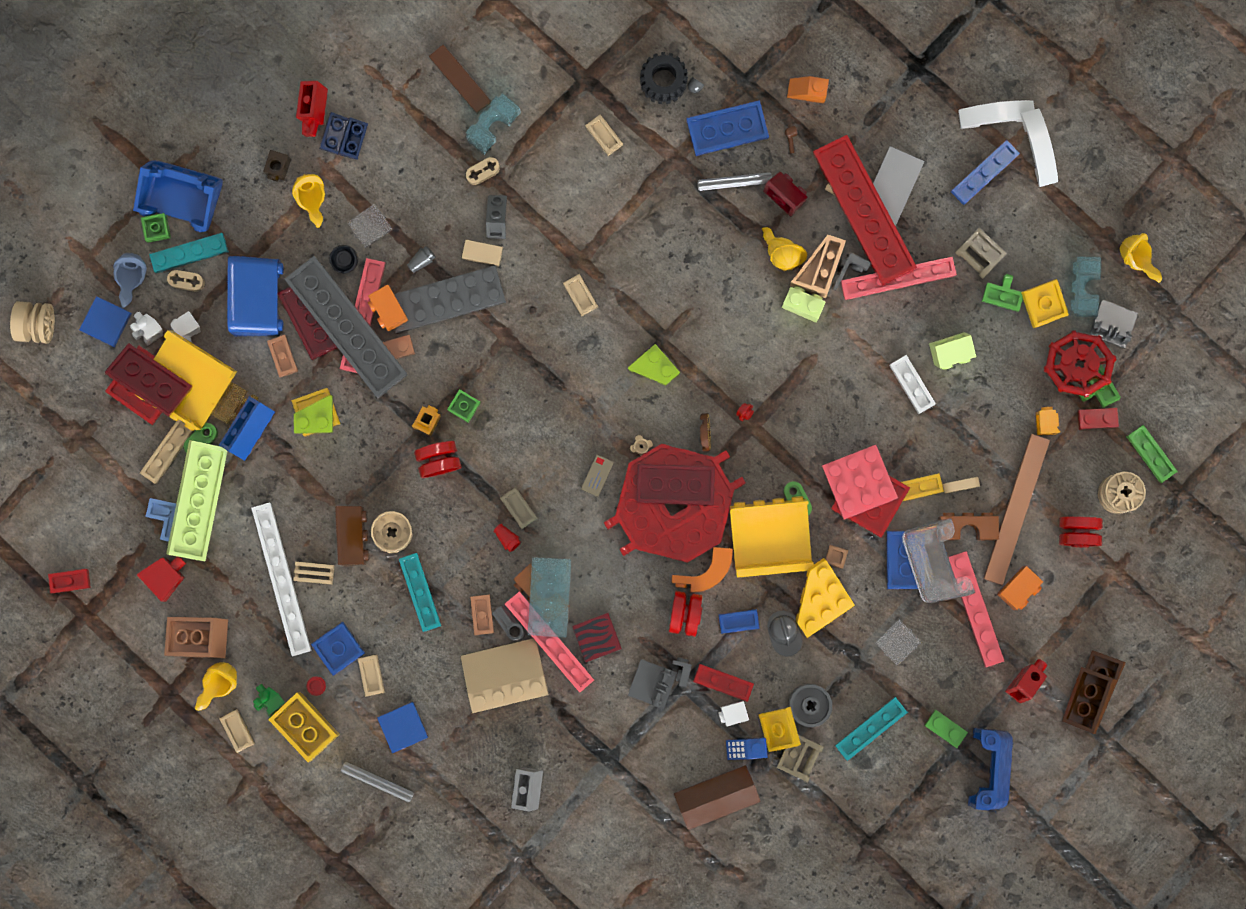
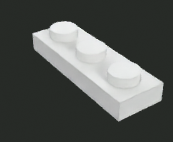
(912, 384)

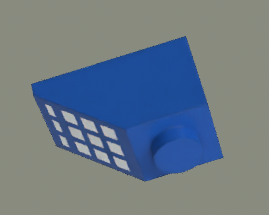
(746, 748)

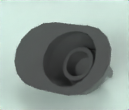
(784, 633)

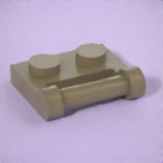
(985, 248)
(793, 756)

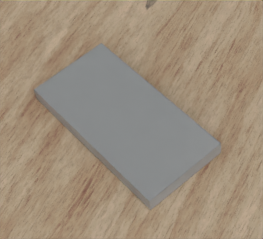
(896, 180)

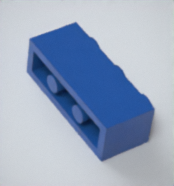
(247, 428)

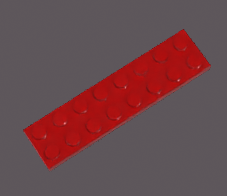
(864, 210)

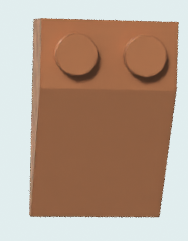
(196, 637)

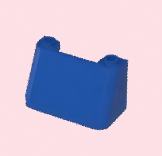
(177, 193)
(253, 296)
(1001, 746)

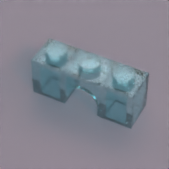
(501, 110)
(1085, 269)

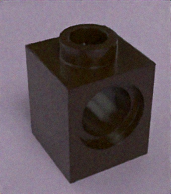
(273, 158)

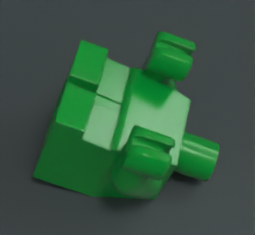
(268, 699)

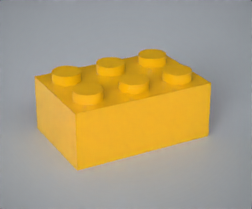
(304, 726)

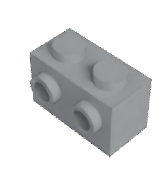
(527, 789)

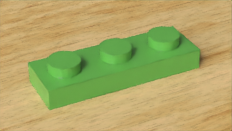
(1151, 454)

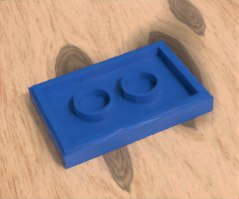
(898, 565)

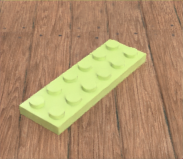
(197, 501)

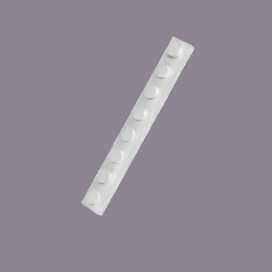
(281, 579)

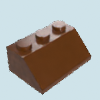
(351, 535)

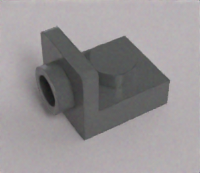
(683, 675)

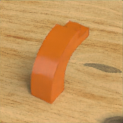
(718, 569)

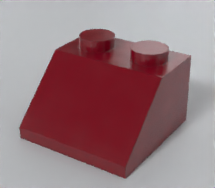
(785, 193)

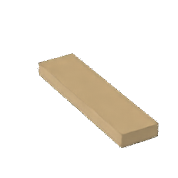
(166, 452)

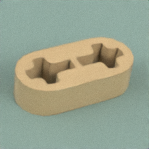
(481, 166)
(186, 276)
(961, 485)

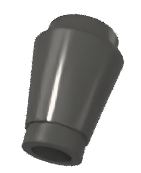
(421, 259)

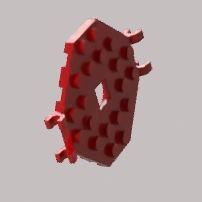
(689, 530)

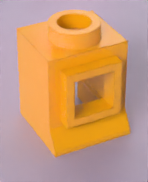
(1047, 421)
(428, 429)

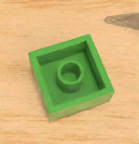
(155, 228)
(464, 406)

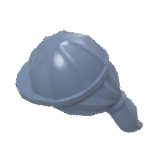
(129, 274)

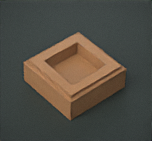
(836, 556)

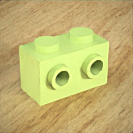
(803, 304)
(952, 350)

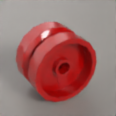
(437, 459)
(1080, 531)
(686, 614)

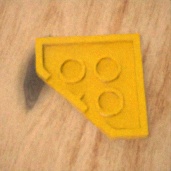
(821, 599)

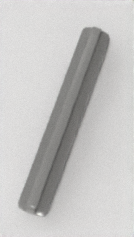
(733, 181)
(377, 782)

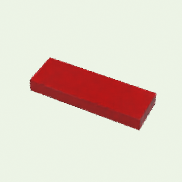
(723, 682)

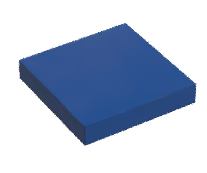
(105, 321)
(338, 648)
(402, 727)

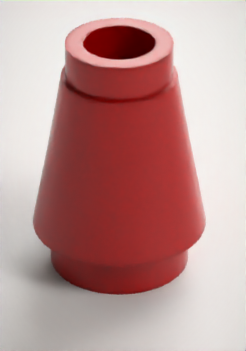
(508, 539)

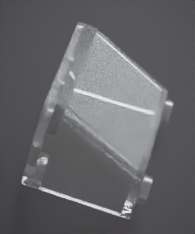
(931, 563)

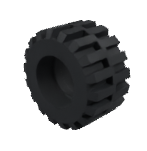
(668, 63)

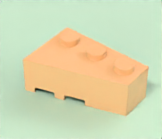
(820, 268)

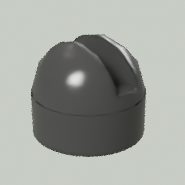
(695, 86)

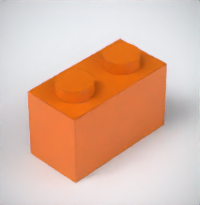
(387, 308)
(1020, 588)

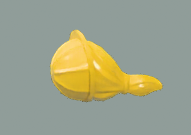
(309, 195)
(783, 252)
(1138, 254)
(217, 682)

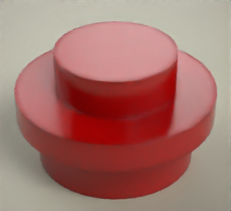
(745, 412)
(316, 686)

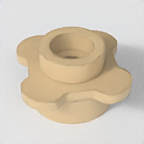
(640, 441)

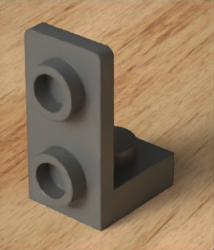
(496, 217)
(858, 264)

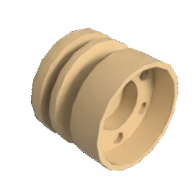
(32, 322)
(1111, 497)
(394, 521)

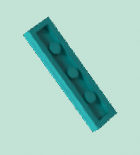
(188, 253)
(420, 592)
(871, 728)

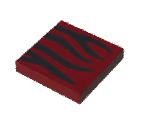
(596, 637)

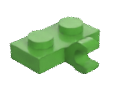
(1003, 295)
(1106, 394)

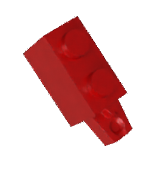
(311, 106)

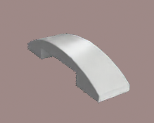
(994, 113)
(1041, 147)

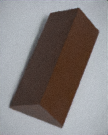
(1093, 692)
(717, 797)

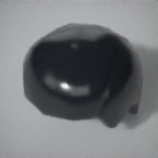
(343, 259)

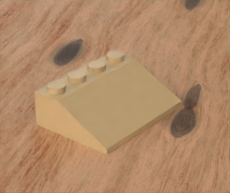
(504, 675)

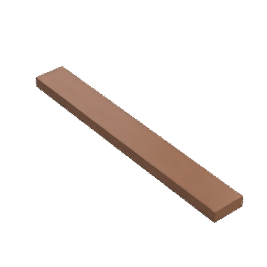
(1016, 509)

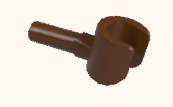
(791, 132)

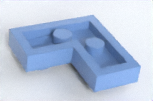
(162, 511)

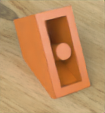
(808, 89)

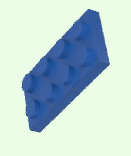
(727, 128)

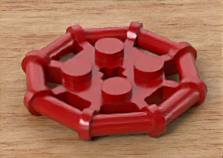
(1080, 353)

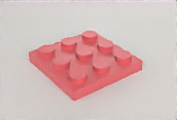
(859, 482)

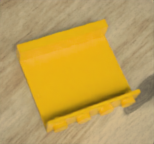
(202, 371)
(771, 537)

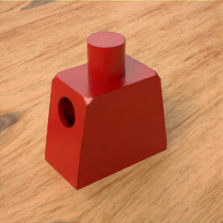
(163, 577)
(1027, 682)

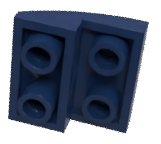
(343, 136)

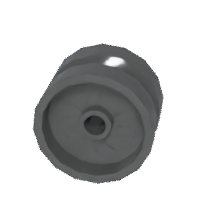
(821, 705)

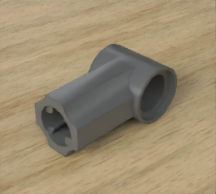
(508, 621)

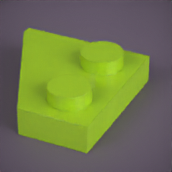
(655, 366)
(315, 418)

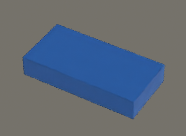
(738, 621)

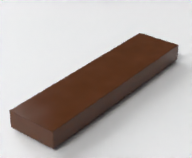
(460, 79)

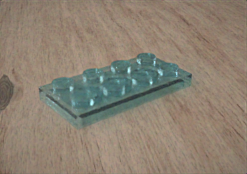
(549, 597)

